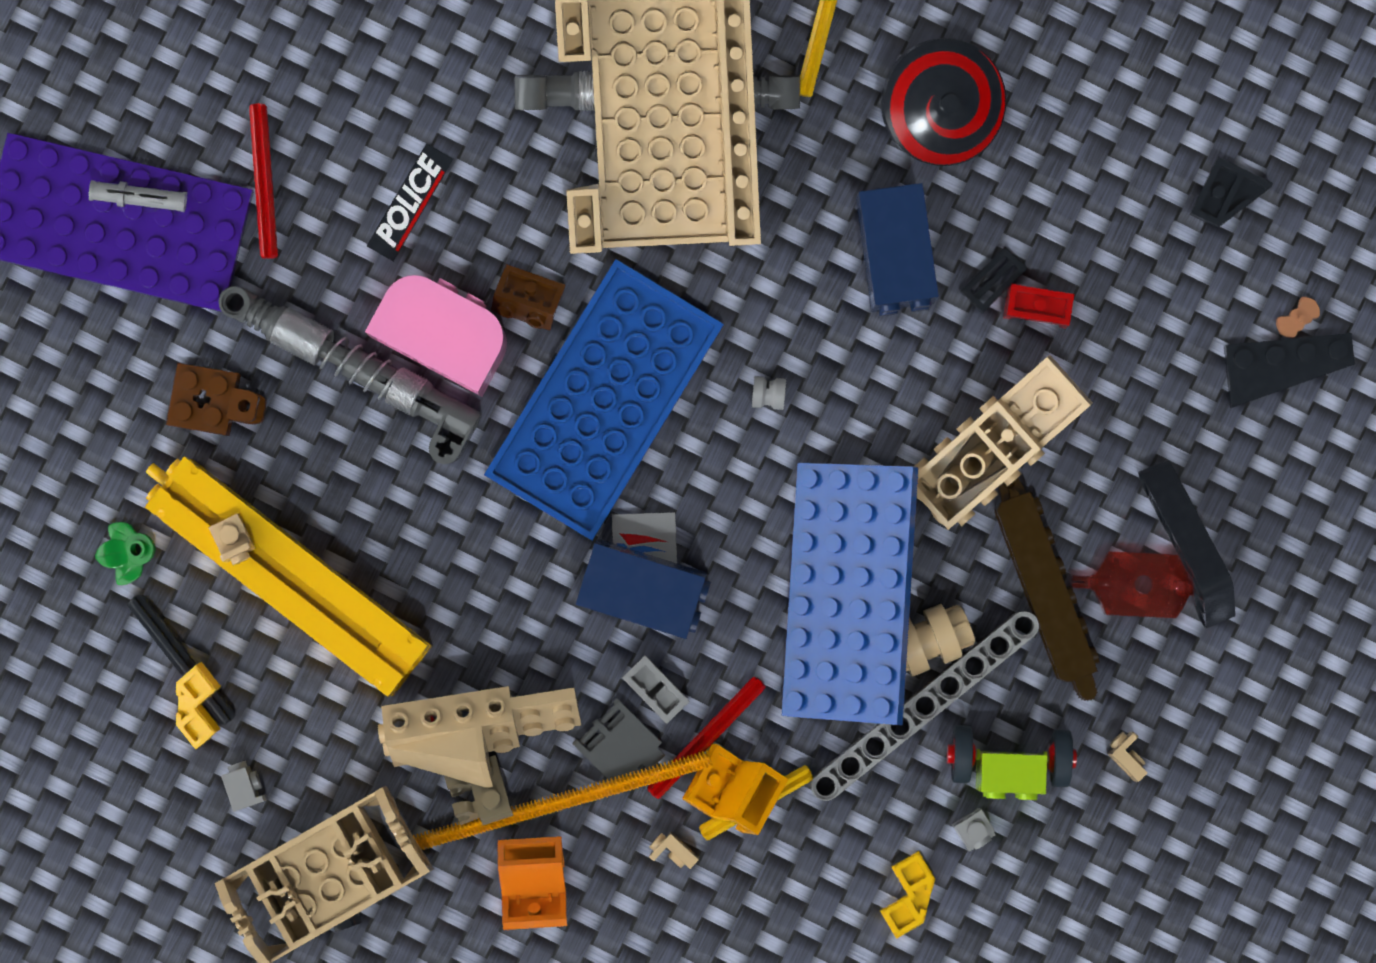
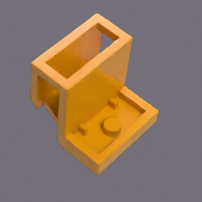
(736, 790)

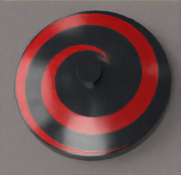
(943, 102)

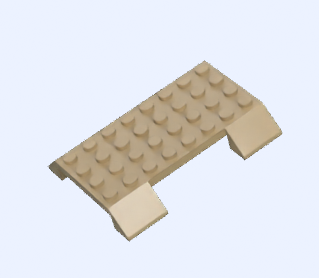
(668, 122)

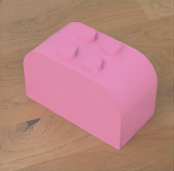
(441, 330)

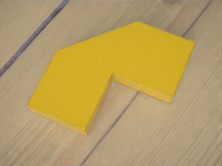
(192, 717)
(912, 908)

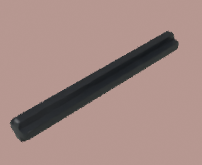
(176, 653)

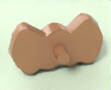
(1297, 318)

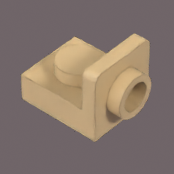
(232, 539)
(1129, 762)
(679, 854)

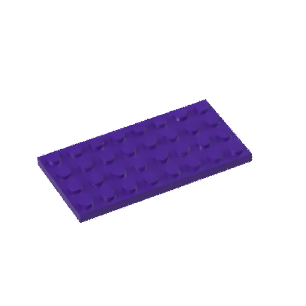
(134, 248)

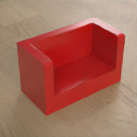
(1039, 305)

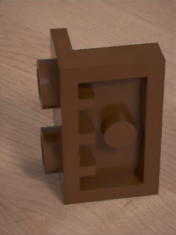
(527, 297)

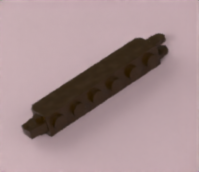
(1045, 588)

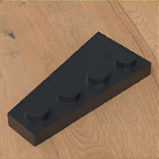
(1275, 365)

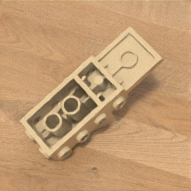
(998, 443)
(461, 744)

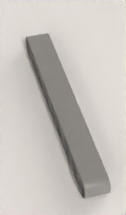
(939, 700)

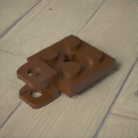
(226, 404)

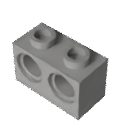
(656, 689)

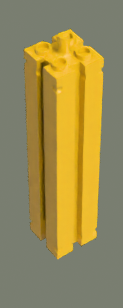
(289, 577)

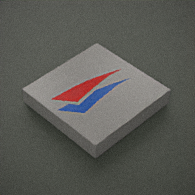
(647, 533)

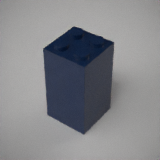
(897, 249)
(643, 589)

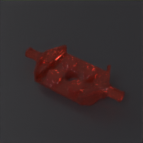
(1115, 584)

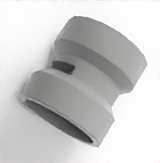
(768, 393)

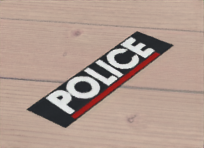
(409, 202)

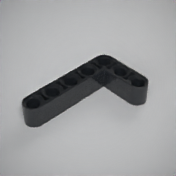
(1210, 578)

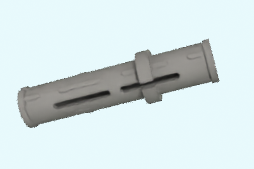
(140, 196)

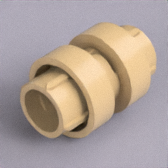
(940, 634)

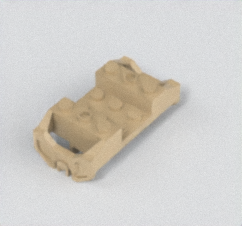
(323, 876)

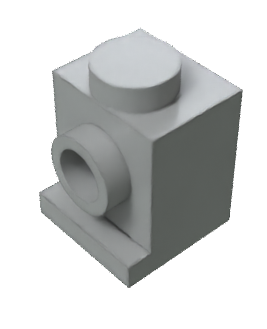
(242, 786)
(974, 829)

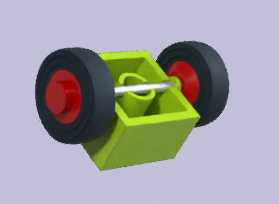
(1011, 771)

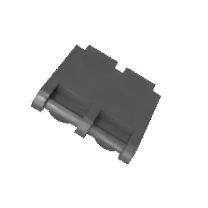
(620, 744)

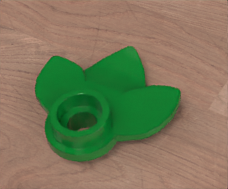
(121, 552)

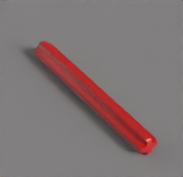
(263, 181)
(713, 729)

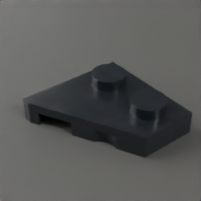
(1227, 192)

